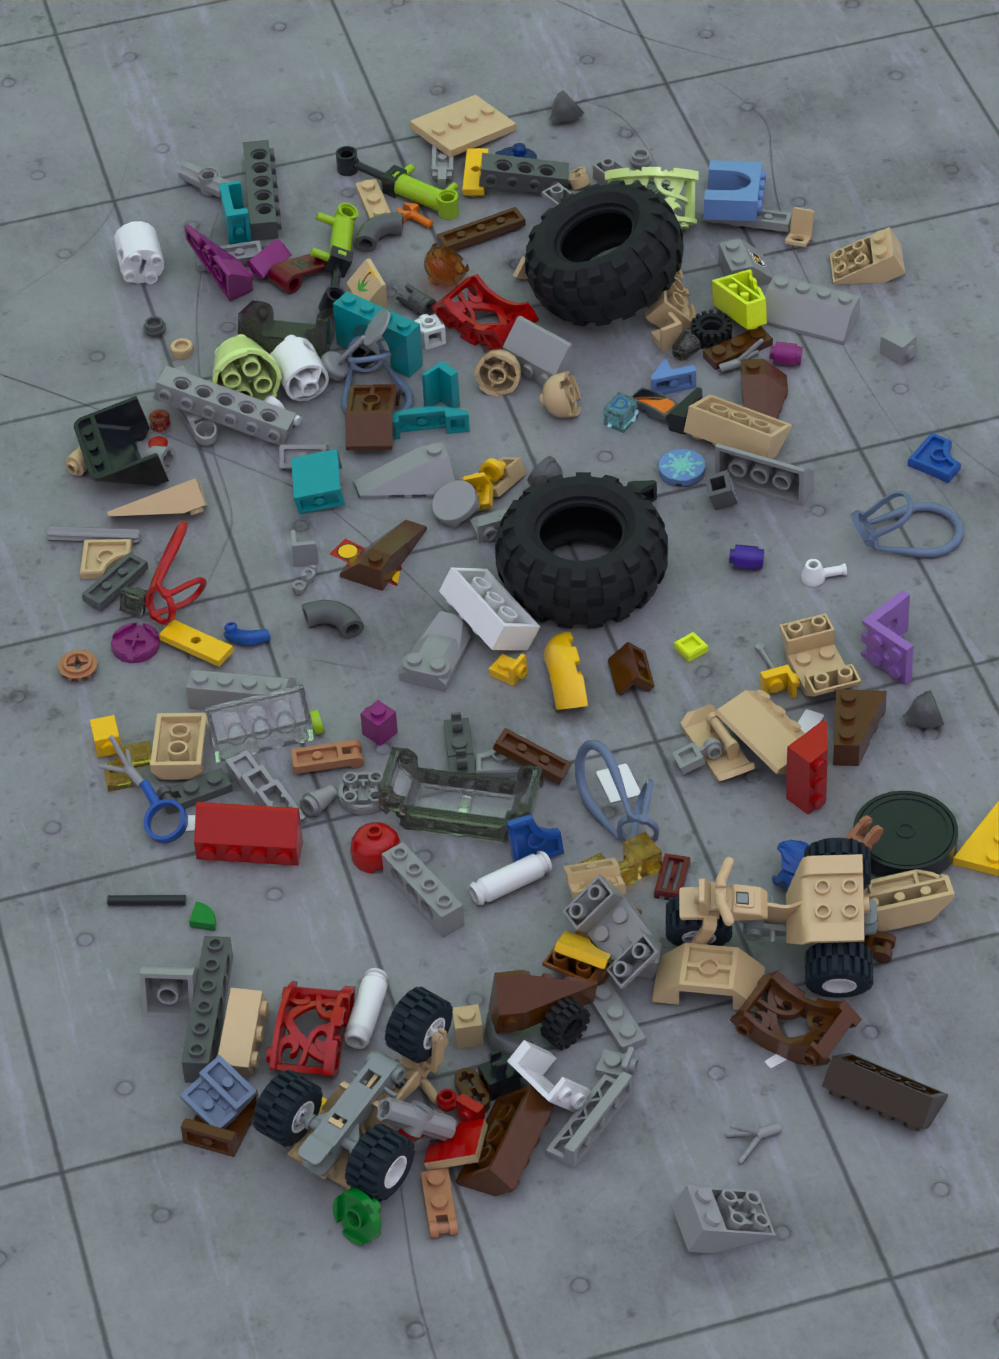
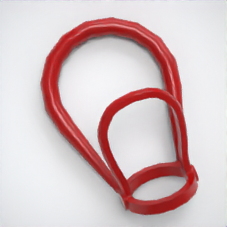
(161, 570)

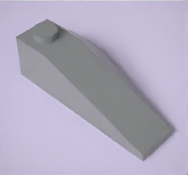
(412, 474)

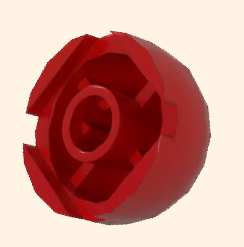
(370, 843)

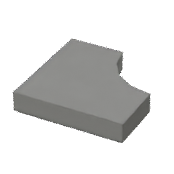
(496, 765)

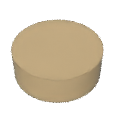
(181, 348)

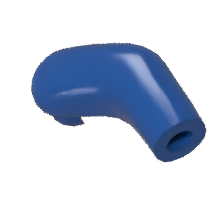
(245, 637)

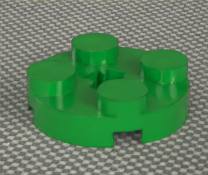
(358, 1216)

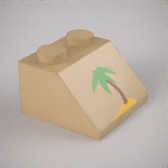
(368, 284)

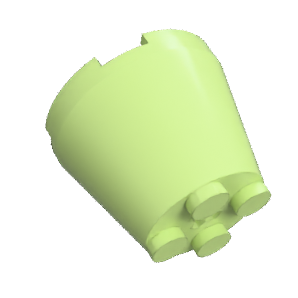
(246, 368)

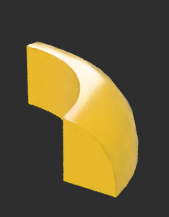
(566, 681)

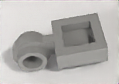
(691, 757)

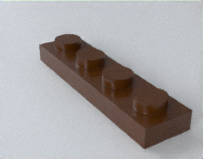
(482, 229)

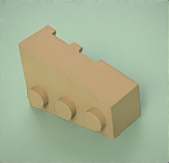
(244, 1029)

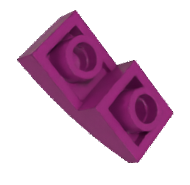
(270, 255)

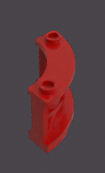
(485, 300)
(298, 1001)

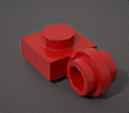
(466, 1107)

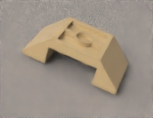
(814, 656)
(707, 971)

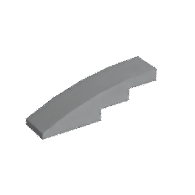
(259, 783)

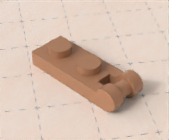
(327, 756)
(439, 1202)

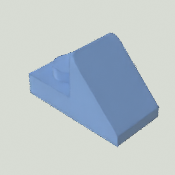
(675, 380)

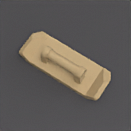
(705, 724)

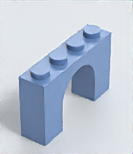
(734, 190)

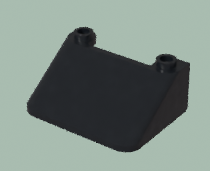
(110, 445)

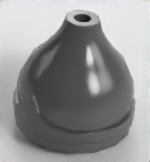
(564, 109)
(546, 468)
(924, 712)

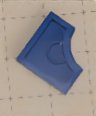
(935, 458)
(528, 838)

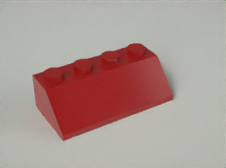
(248, 833)

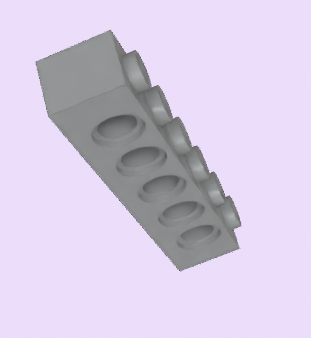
(224, 406)

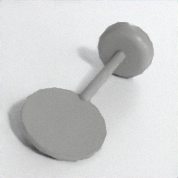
(337, 365)

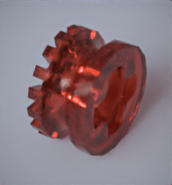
(159, 425)

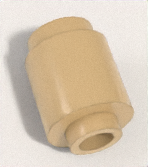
(75, 463)

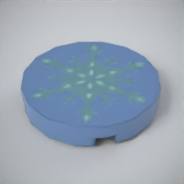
(681, 467)

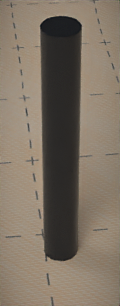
(131, 900)

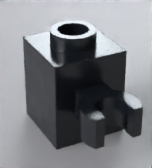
(499, 1075)

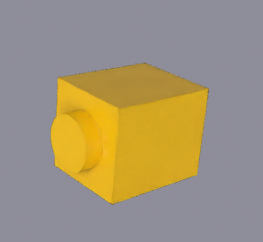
(101, 730)

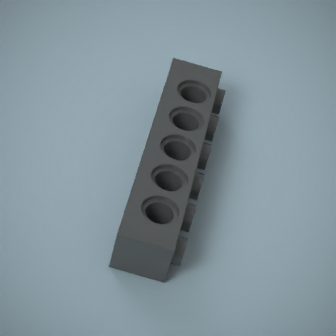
(261, 196)
(207, 1006)

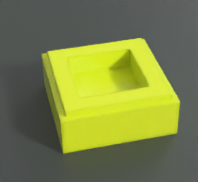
(690, 647)

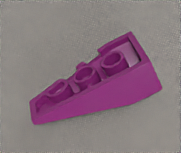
(223, 267)

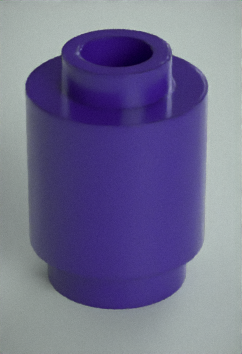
(746, 557)

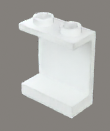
(533, 1063)

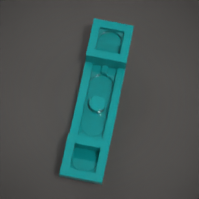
(430, 418)

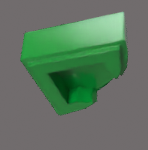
(202, 917)

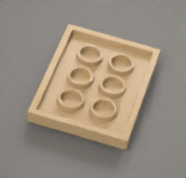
(462, 125)

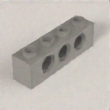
(423, 889)

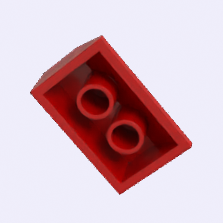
(808, 769)

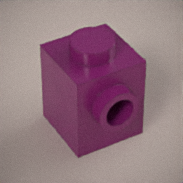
(379, 722)

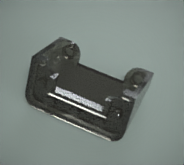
(258, 324)

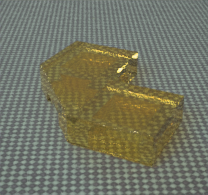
(140, 756)

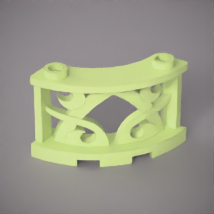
(675, 177)

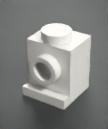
(428, 326)

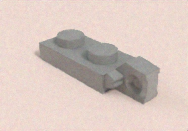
(441, 167)

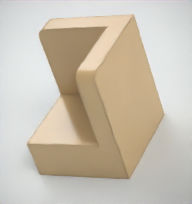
(666, 336)

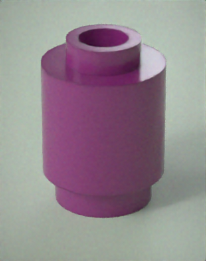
(786, 354)

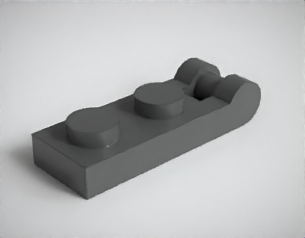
(196, 790)

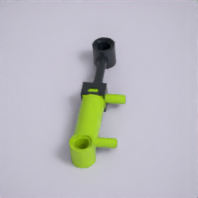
(398, 182)
(340, 254)

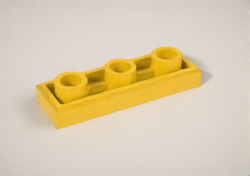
(472, 172)
(196, 643)

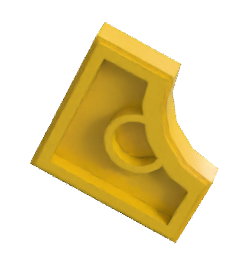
(581, 949)

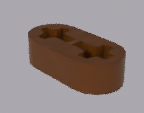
(477, 1089)

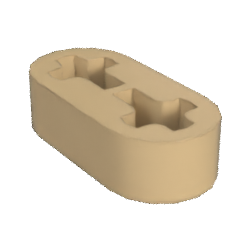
(579, 177)

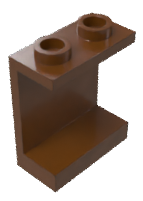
(217, 1139)

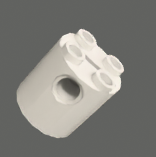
(139, 252)
(300, 368)

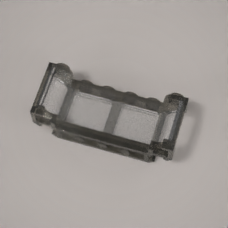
(454, 800)

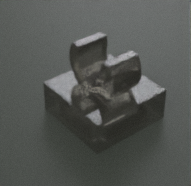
(133, 601)

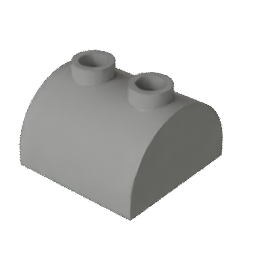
(167, 990)

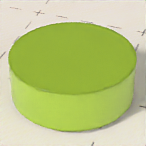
(316, 722)

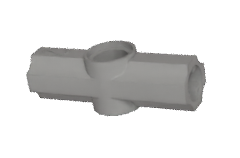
(204, 178)
(416, 1118)

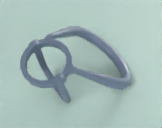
(406, 391)
(906, 510)
(645, 794)

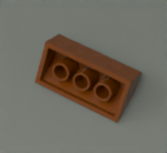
(508, 1143)

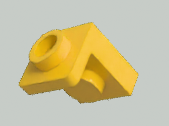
(509, 669)
(779, 679)

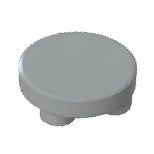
(455, 503)
(360, 792)

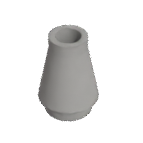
(316, 801)

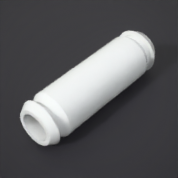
(510, 878)
(366, 1008)

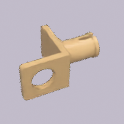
(801, 227)

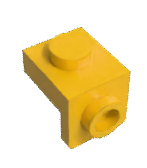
(483, 488)

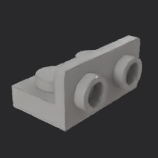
(486, 525)

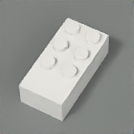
(489, 609)

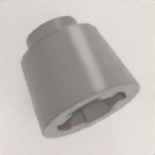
(166, 454)

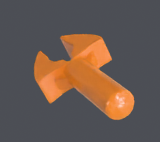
(411, 212)

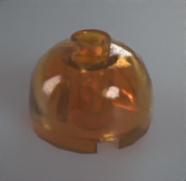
(444, 266)

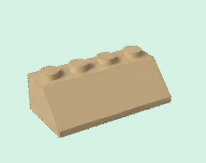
(736, 426)
(761, 726)

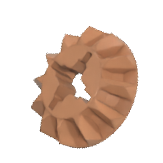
(68, 663)

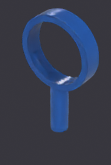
(156, 805)

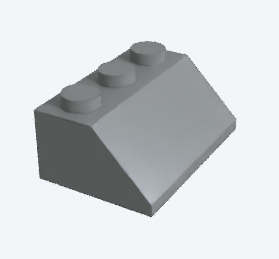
(538, 351)

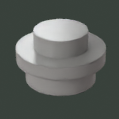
(640, 158)

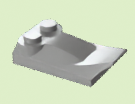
(437, 652)

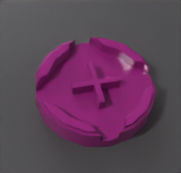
(135, 643)

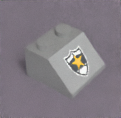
(740, 256)

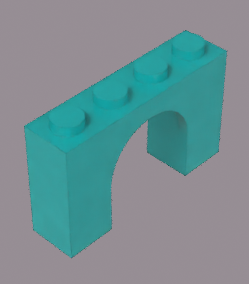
(402, 335)

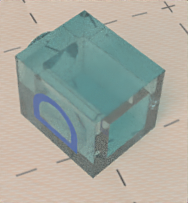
(621, 412)

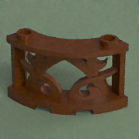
(808, 1049)

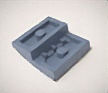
(218, 1094)

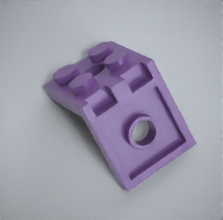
(883, 639)

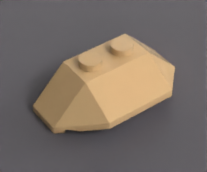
(909, 898)

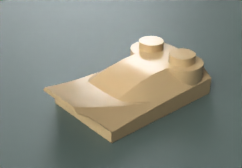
(178, 745)

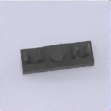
(459, 744)

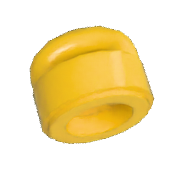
(493, 469)

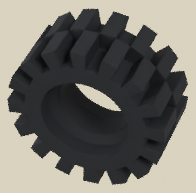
(711, 321)
(565, 1023)

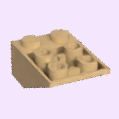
(868, 260)

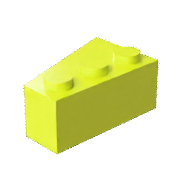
(740, 299)

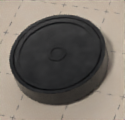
(916, 833)

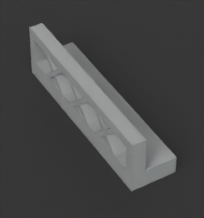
(595, 1123)

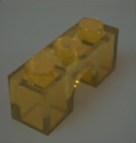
(641, 858)

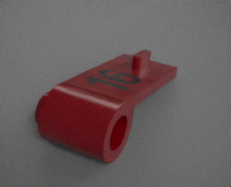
(290, 273)

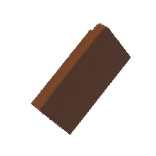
(629, 668)

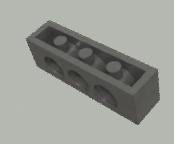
(521, 173)

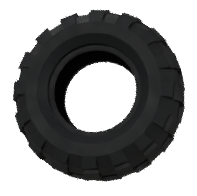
(616, 282)
(581, 510)

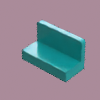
(441, 385)

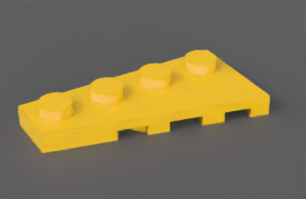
(982, 847)

